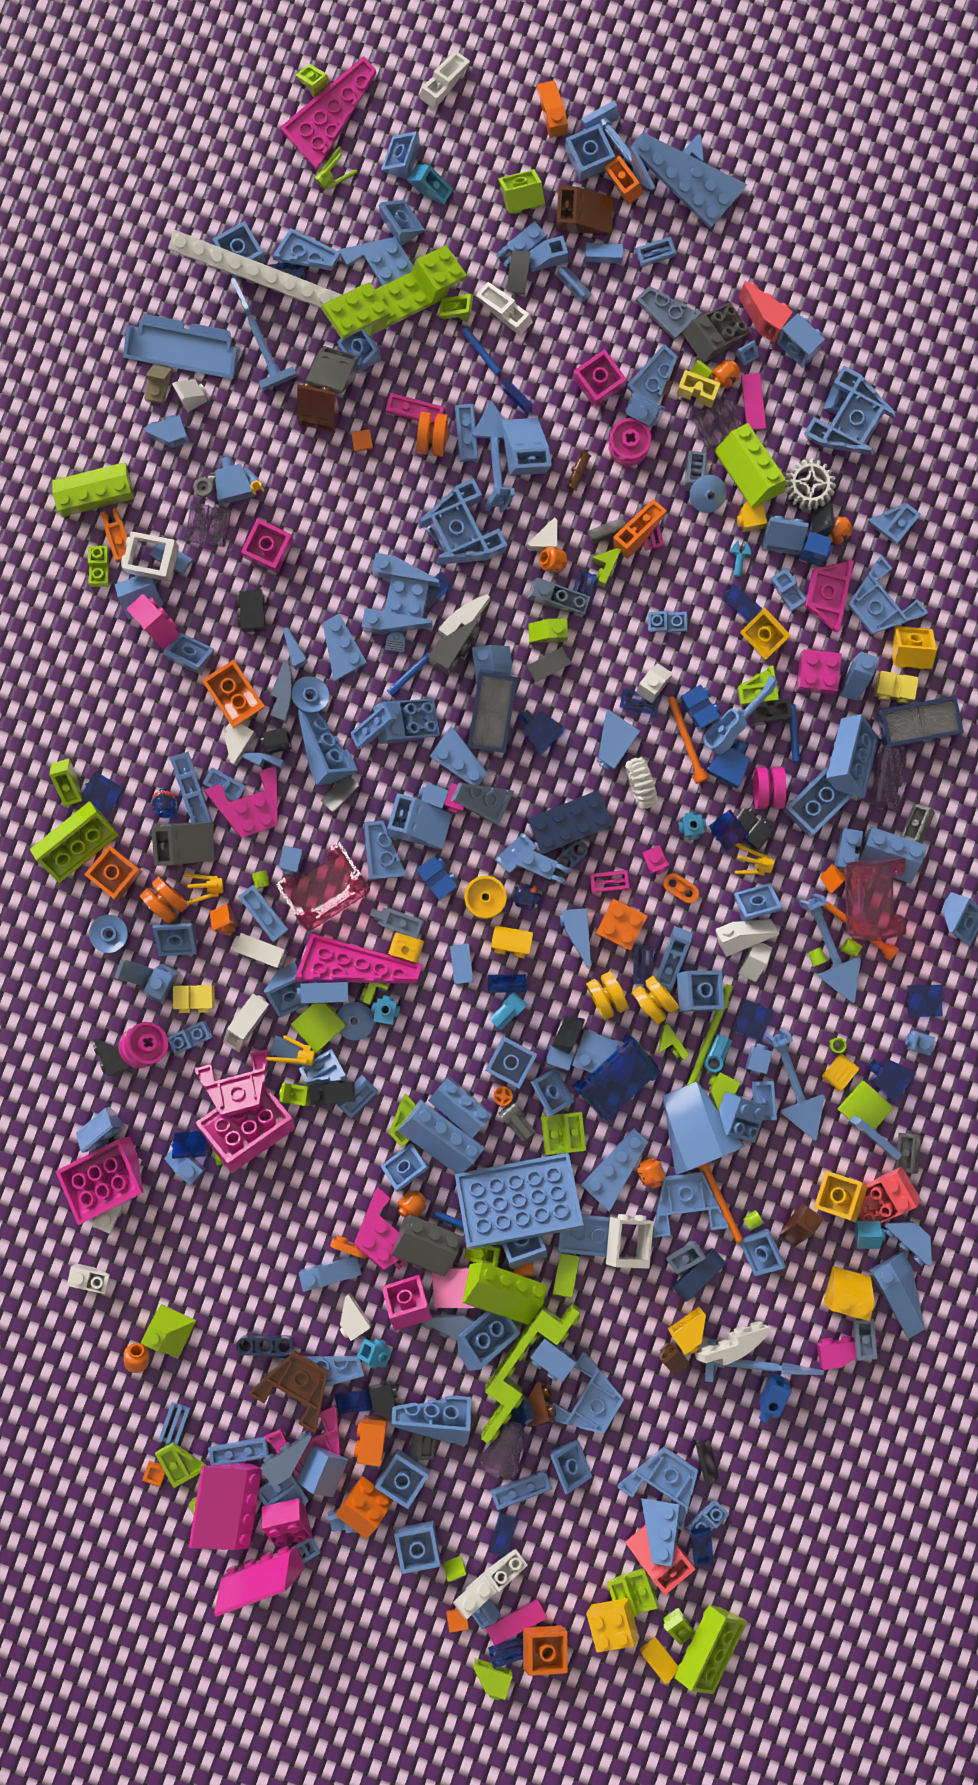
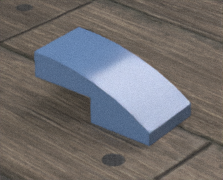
(788, 590)
(259, 759)
(231, 787)

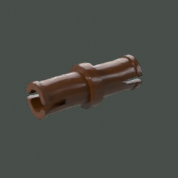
(578, 471)

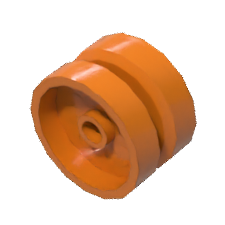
(429, 433)
(162, 902)

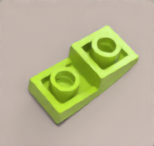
(98, 566)
(566, 1275)

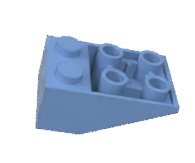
(525, 447)
(414, 721)
(418, 822)
(100, 1128)

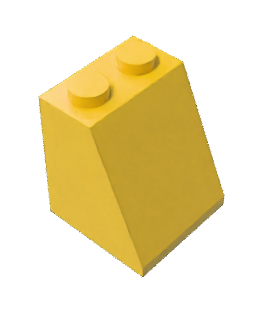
(849, 1293)

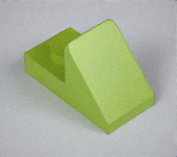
(313, 78)
(456, 306)
(607, 561)
(669, 1038)
(486, 1254)
(678, 1626)

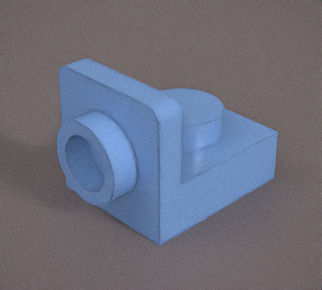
(919, 1043)

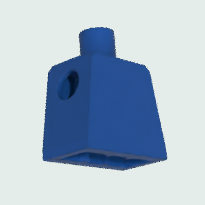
(730, 765)
(774, 1397)

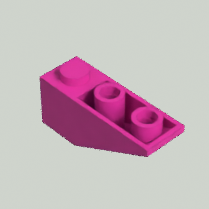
(836, 1353)

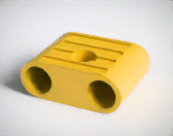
(406, 947)
(840, 1072)

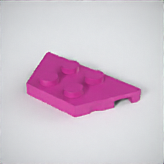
(829, 592)

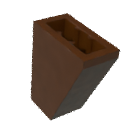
(801, 1225)

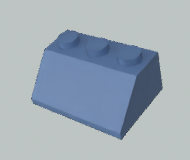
(882, 844)
(593, 1051)
(460, 1107)
(485, 1339)

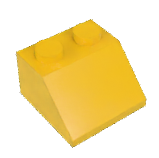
(913, 647)
(689, 1331)

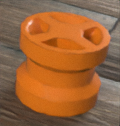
(500, 1096)

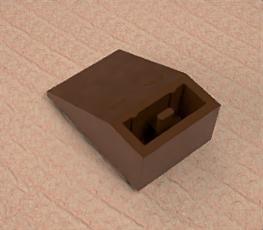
(583, 211)
(317, 407)

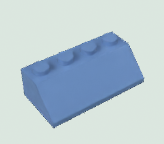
(852, 756)
(441, 1138)

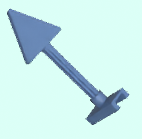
(606, 116)
(276, 376)
(491, 428)
(842, 976)
(805, 1113)
(785, 1368)

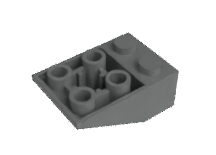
(716, 332)
(333, 369)
(453, 646)
(182, 843)

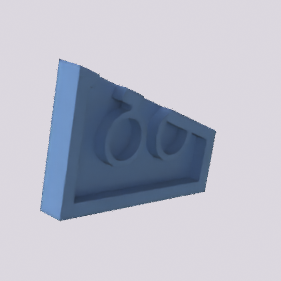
(662, 1530)

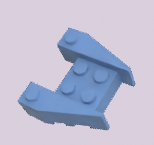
(855, 418)
(458, 530)
(405, 597)

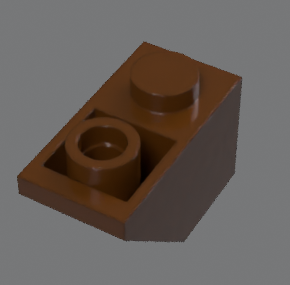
(673, 1358)
(541, 1405)

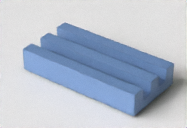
(641, 257)
(169, 1440)

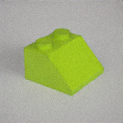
(522, 191)

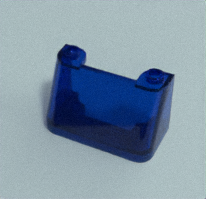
(618, 1078)

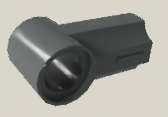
(514, 1118)

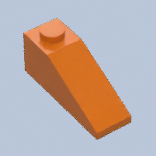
(552, 109)
(639, 528)

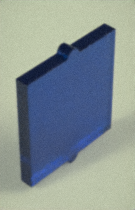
(102, 792)
(728, 830)
(924, 1000)
(752, 1020)
(189, 1145)

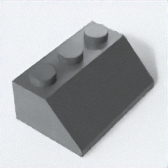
(426, 1245)

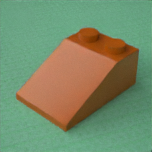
(233, 693)

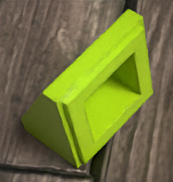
(701, 369)
(455, 1568)

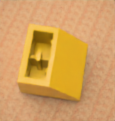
(511, 941)

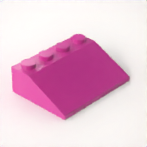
(246, 1134)
(101, 1179)
(225, 1506)
(258, 1579)

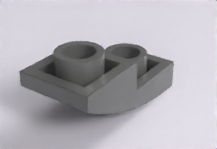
(518, 272)
(549, 664)

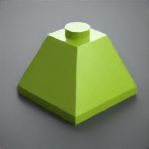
(168, 1331)

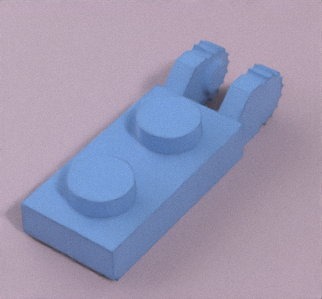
(524, 242)
(540, 865)

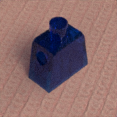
(541, 730)
(890, 1078)

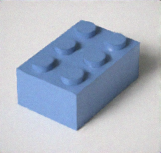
(816, 804)

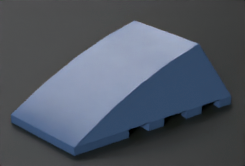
(695, 1129)

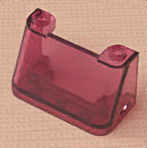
(324, 889)
(871, 899)

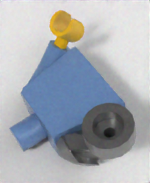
(231, 483)

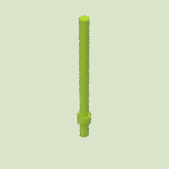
(710, 1036)

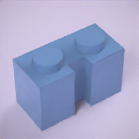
(847, 843)

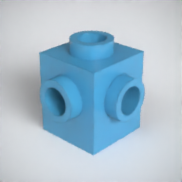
(687, 831)
(389, 1017)
(374, 1353)

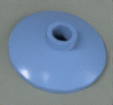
(701, 489)
(313, 687)
(99, 930)
(365, 1020)

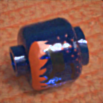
(164, 803)
(526, 896)

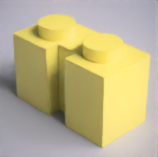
(699, 387)
(895, 687)
(194, 997)

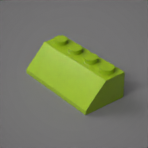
(750, 466)
(92, 489)
(74, 842)
(503, 1292)
(710, 1650)

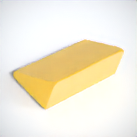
(659, 1660)

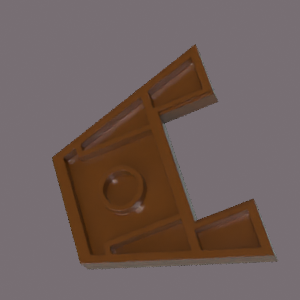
(299, 1379)

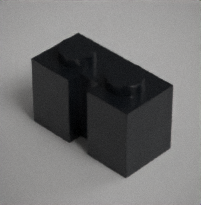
(251, 611)
(778, 712)

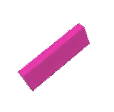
(753, 401)
(411, 408)
(515, 1621)

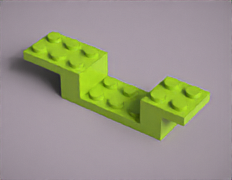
(398, 299)
(506, 1390)

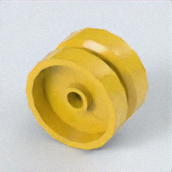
(495, 903)
(610, 994)
(657, 998)

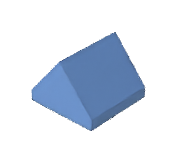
(747, 353)

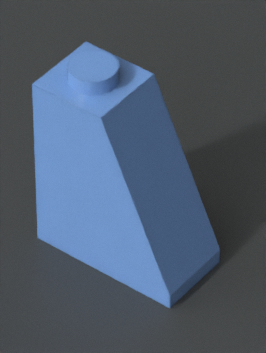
(859, 676)
(615, 740)
(323, 992)

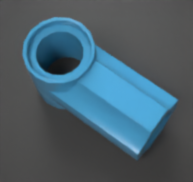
(511, 1007)
(718, 1052)

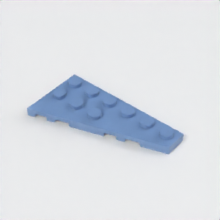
(695, 183)

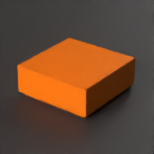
(362, 440)
(154, 1474)
(456, 1621)

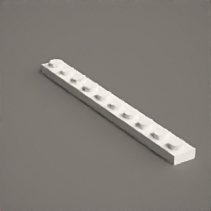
(250, 269)

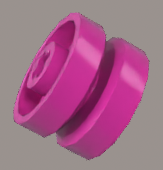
(639, 441)
(769, 787)
(143, 1045)

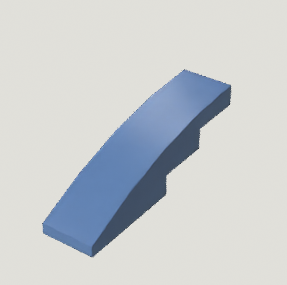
(190, 788)

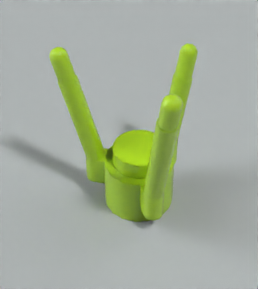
(325, 177)

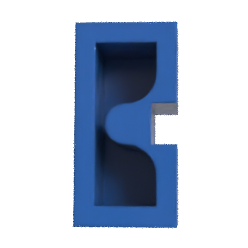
(816, 548)
(699, 707)
(437, 878)

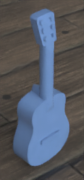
(723, 732)

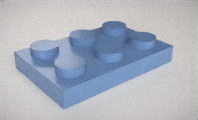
(588, 1240)

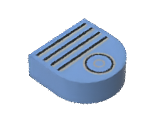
(395, 642)

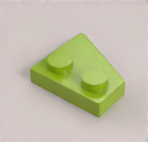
(751, 689)
(404, 1109)
(178, 1464)

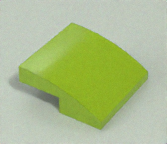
(318, 1025)
(866, 1105)
(563, 1133)
(636, 1587)

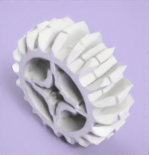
(826, 484)
(641, 783)

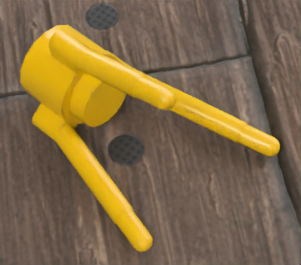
(763, 863)
(214, 886)
(304, 1057)

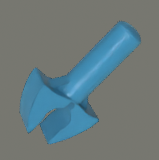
(739, 557)

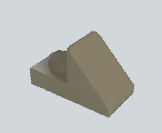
(158, 383)

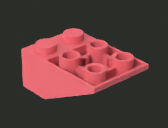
(765, 312)
(889, 1197)
(663, 1576)

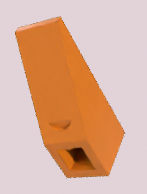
(223, 920)

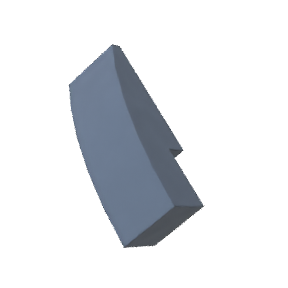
(282, 694)

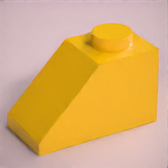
(752, 518)

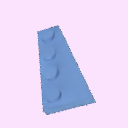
(612, 1173)
(340, 1367)

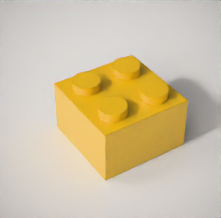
(840, 1196)
(612, 1625)

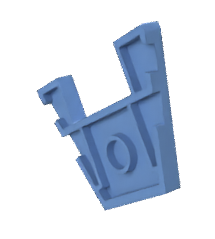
(383, 256)
(874, 605)
(686, 1194)
(597, 1403)
(668, 1475)

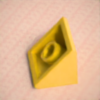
(765, 634)

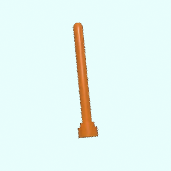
(700, 774)
(888, 950)
(721, 1202)

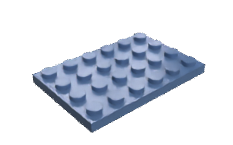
(518, 1201)

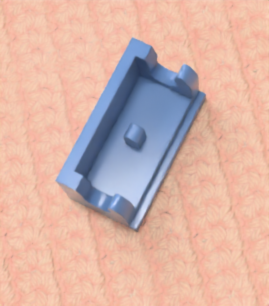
(509, 856)
(765, 1094)

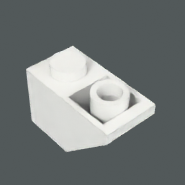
(88, 1278)

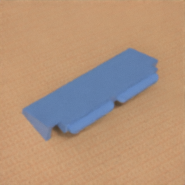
(192, 349)

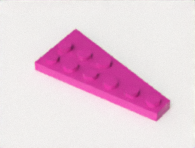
(324, 117)
(341, 962)

